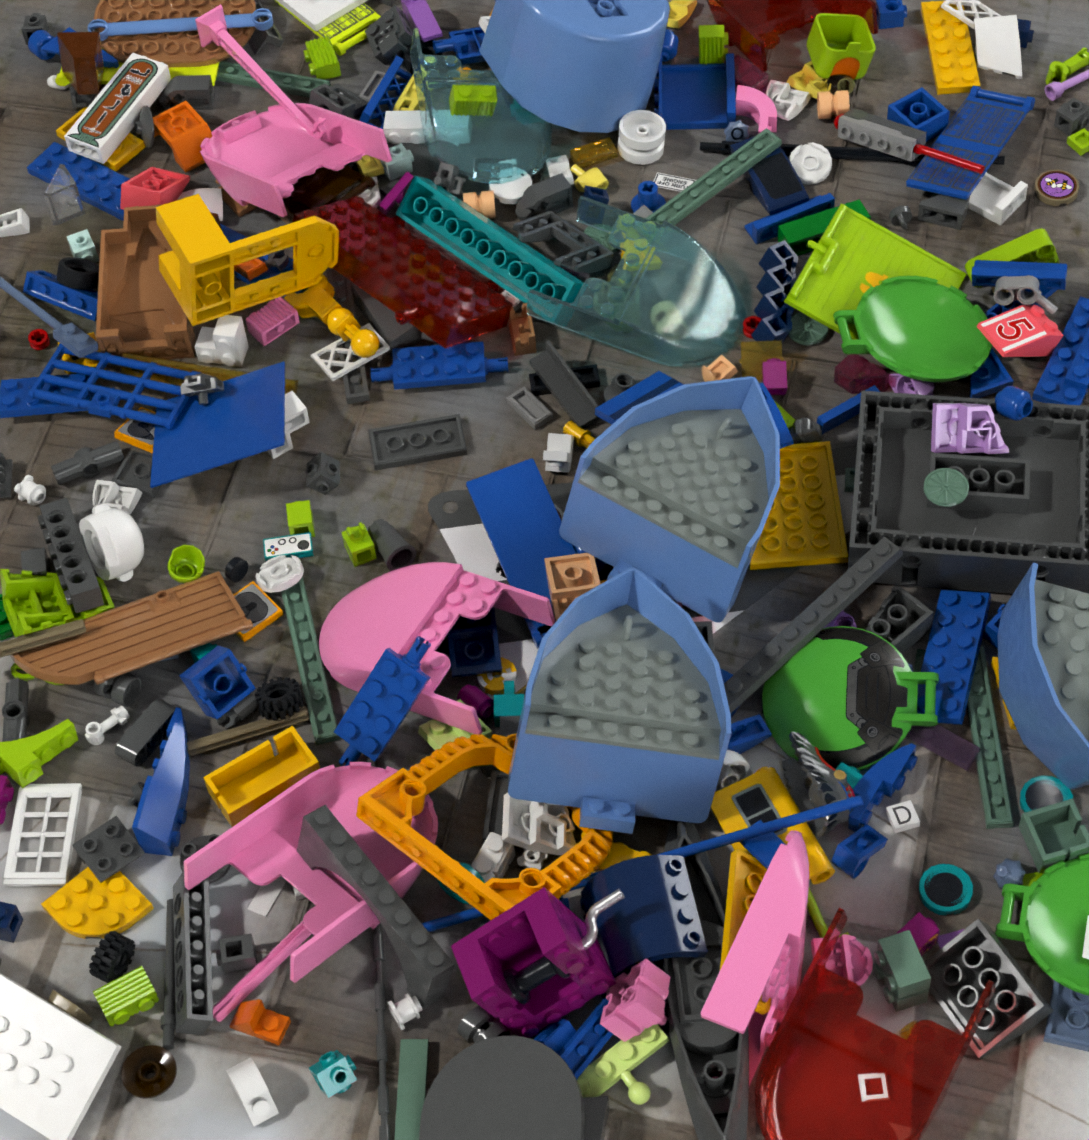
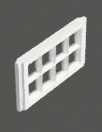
(38, 878)

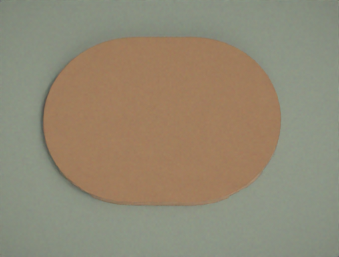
(171, 48)

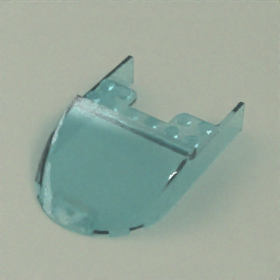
(483, 147)
(663, 299)

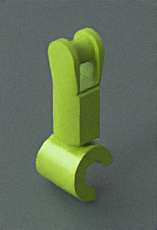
(1063, 70)

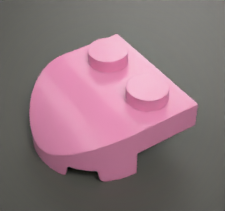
(848, 958)

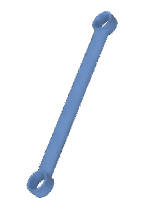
(178, 24)

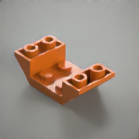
(184, 133)

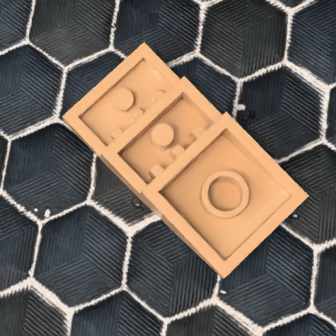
(569, 578)

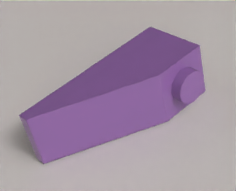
(421, 17)

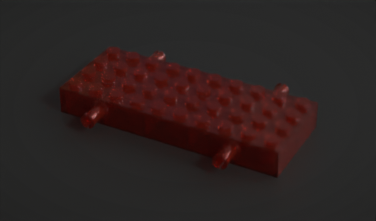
(411, 275)

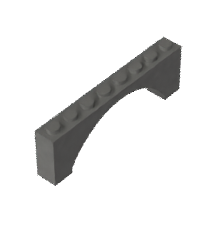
(329, 846)

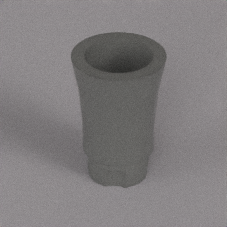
(391, 545)

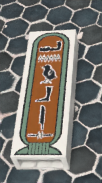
(117, 108)

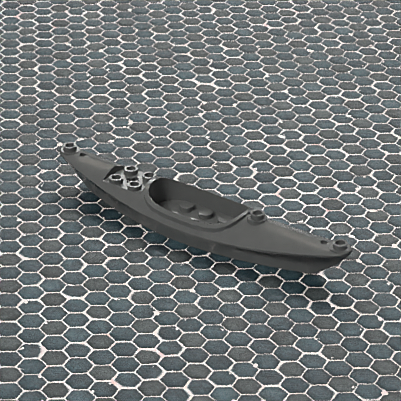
(701, 1046)

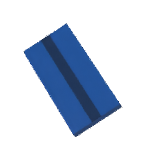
(641, 392)

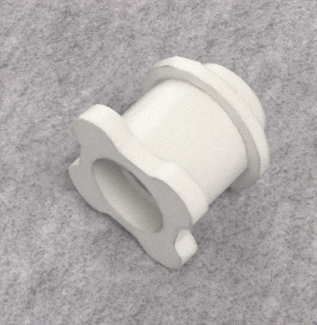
(30, 491)
(405, 1010)

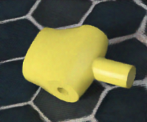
(592, 177)

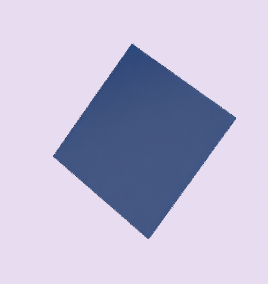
(232, 426)

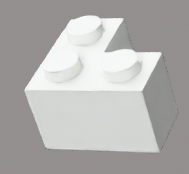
(224, 343)
(295, 418)

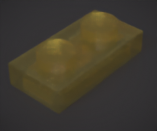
(594, 153)

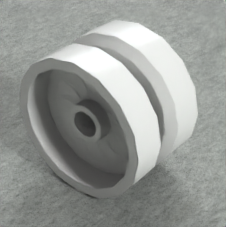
(641, 137)

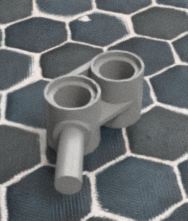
(1016, 287)

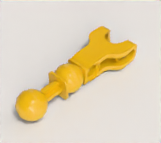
(319, 303)

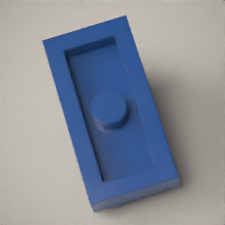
(855, 851)

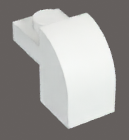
(559, 452)
(252, 1091)

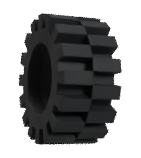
(279, 698)
(112, 957)

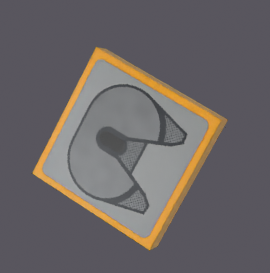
(137, 432)
(258, 608)

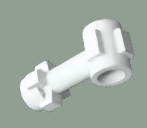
(95, 731)

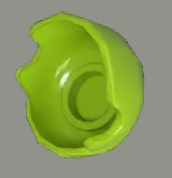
(186, 563)

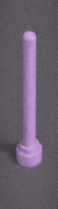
(1056, 89)

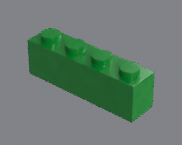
(812, 227)

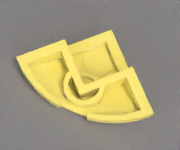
(680, 12)
(808, 81)

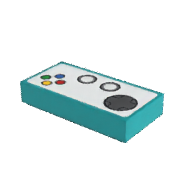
(296, 545)

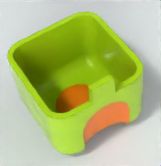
(840, 45)

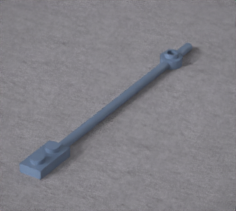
(68, 335)

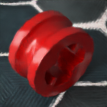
(748, 322)
(38, 333)

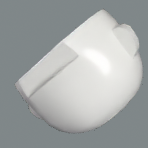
(112, 542)

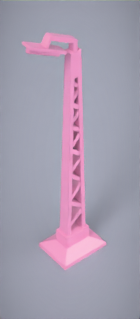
(213, 28)

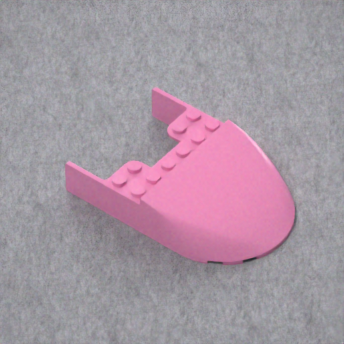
(269, 151)
(415, 603)
(267, 845)
(765, 953)

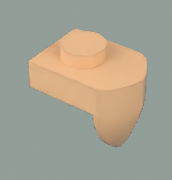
(718, 370)

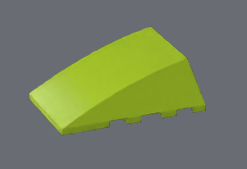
(40, 603)

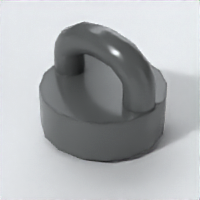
(900, 216)
(137, 791)

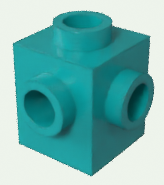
(334, 1073)

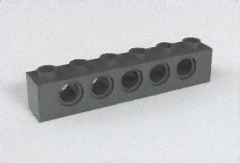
(70, 556)
(192, 957)

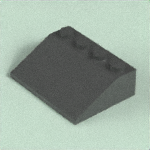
(958, 980)

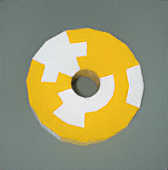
(495, 686)

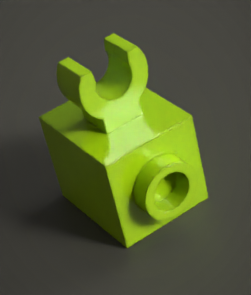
(359, 544)

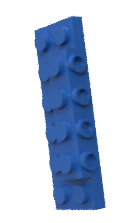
(1067, 371)

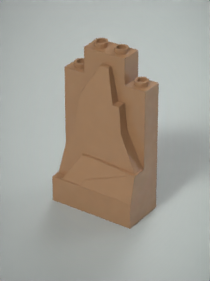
(134, 301)

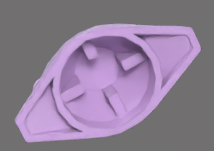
(908, 385)

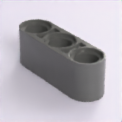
(145, 733)

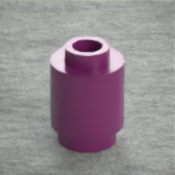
(478, 699)

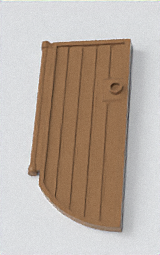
(140, 633)

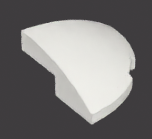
(787, 100)
(212, 198)
(115, 496)

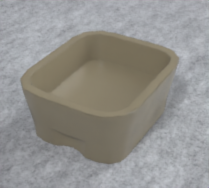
(69, 1007)

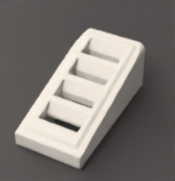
(14, 223)

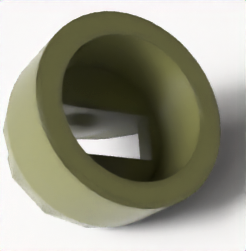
(842, 84)

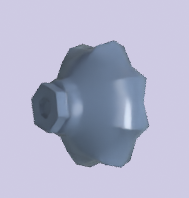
(737, 131)
(1009, 872)

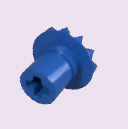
(647, 196)

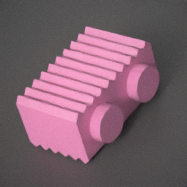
(272, 320)

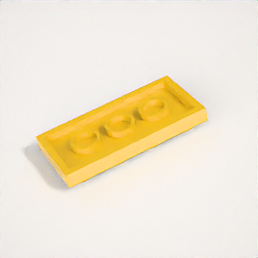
(125, 151)

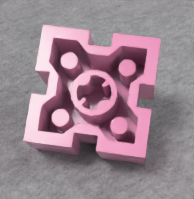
(636, 1001)

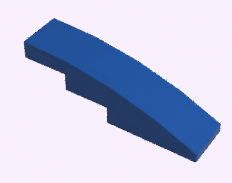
(748, 734)

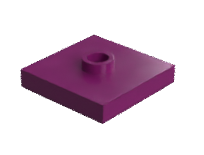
(396, 194)

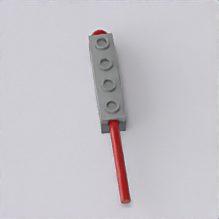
(893, 138)

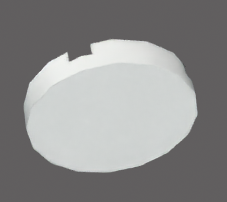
(811, 163)
(511, 191)
(279, 573)

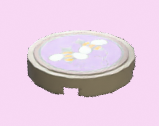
(1056, 187)

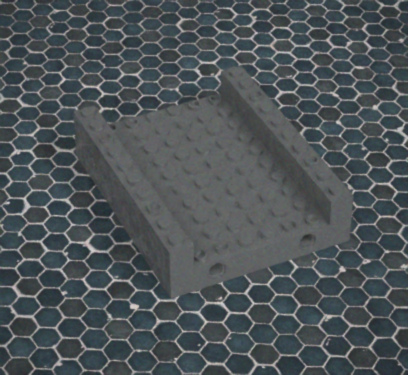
(1017, 506)

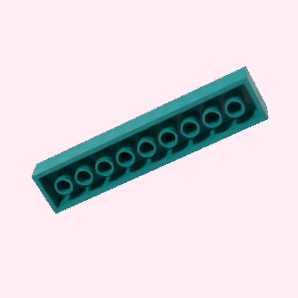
(484, 243)

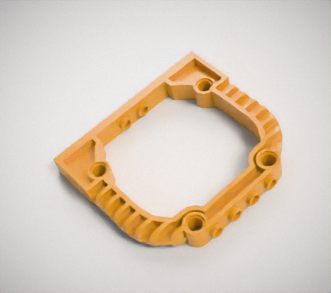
(395, 800)

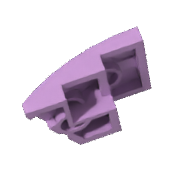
(965, 429)

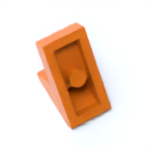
(260, 1022)

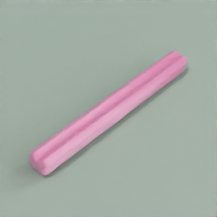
(260, 972)

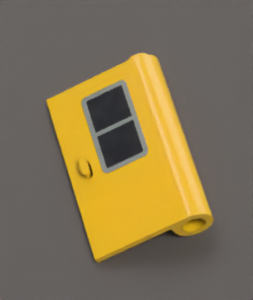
(767, 799)

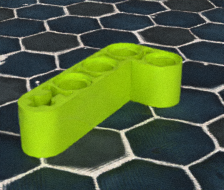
(1031, 247)

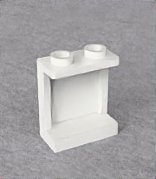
(996, 198)

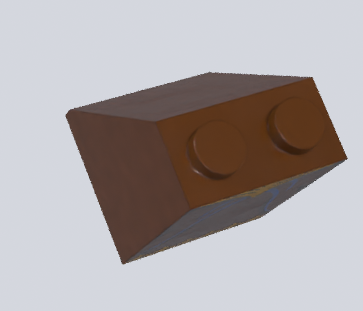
(82, 60)

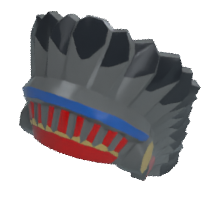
(815, 784)

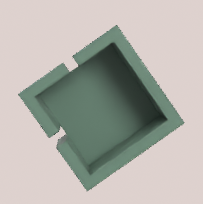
(1051, 834)
(901, 971)

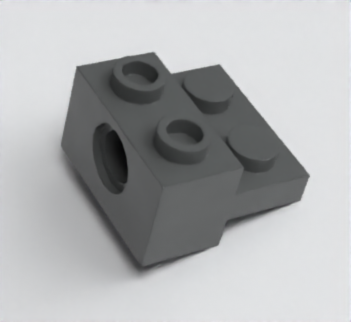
(337, 100)

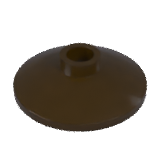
(145, 1061)

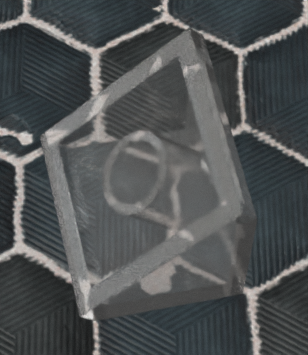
(63, 197)

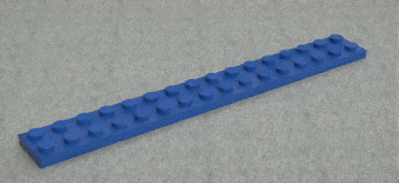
(102, 189)

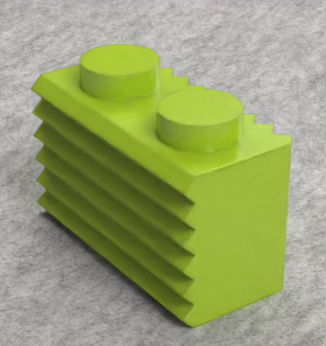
(711, 44)
(322, 58)
(472, 100)
(126, 996)

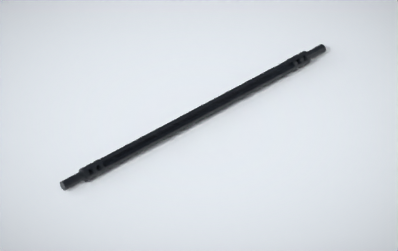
(836, 152)

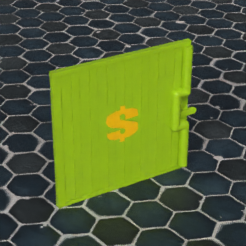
(852, 259)

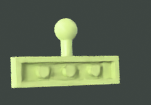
(619, 1063)

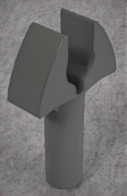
(274, 261)

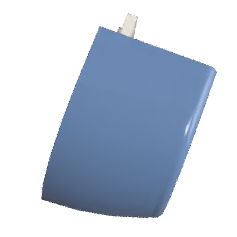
(576, 58)

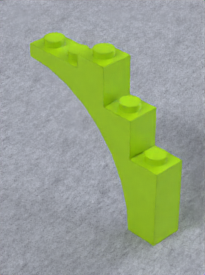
(25, 756)

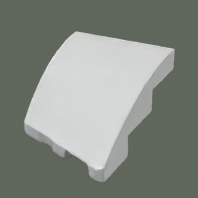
(998, 44)
(537, 826)

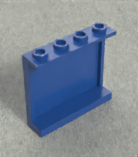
(696, 95)

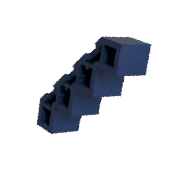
(779, 277)

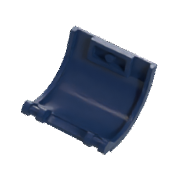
(653, 919)

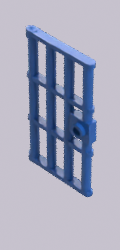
(107, 399)

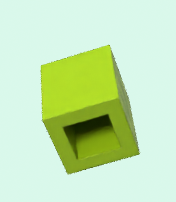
(300, 517)

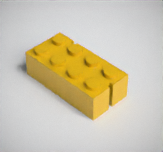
(259, 775)

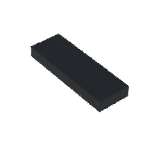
(587, 375)

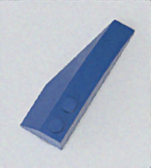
(165, 793)

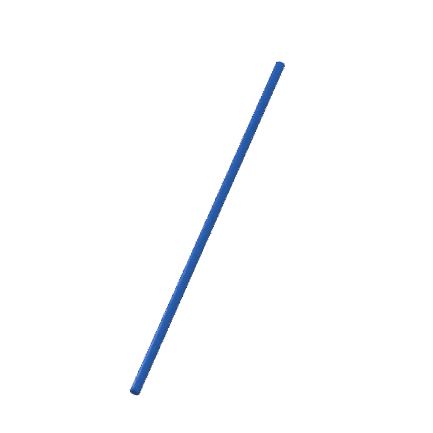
(692, 849)

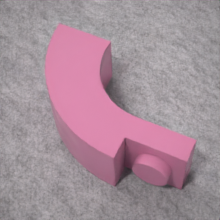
(756, 106)

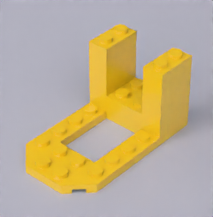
(203, 259)

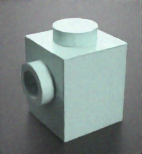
(400, 163)
(83, 246)

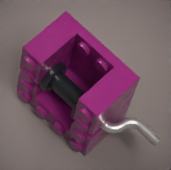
(535, 962)

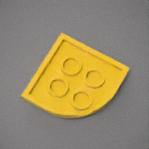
(96, 908)

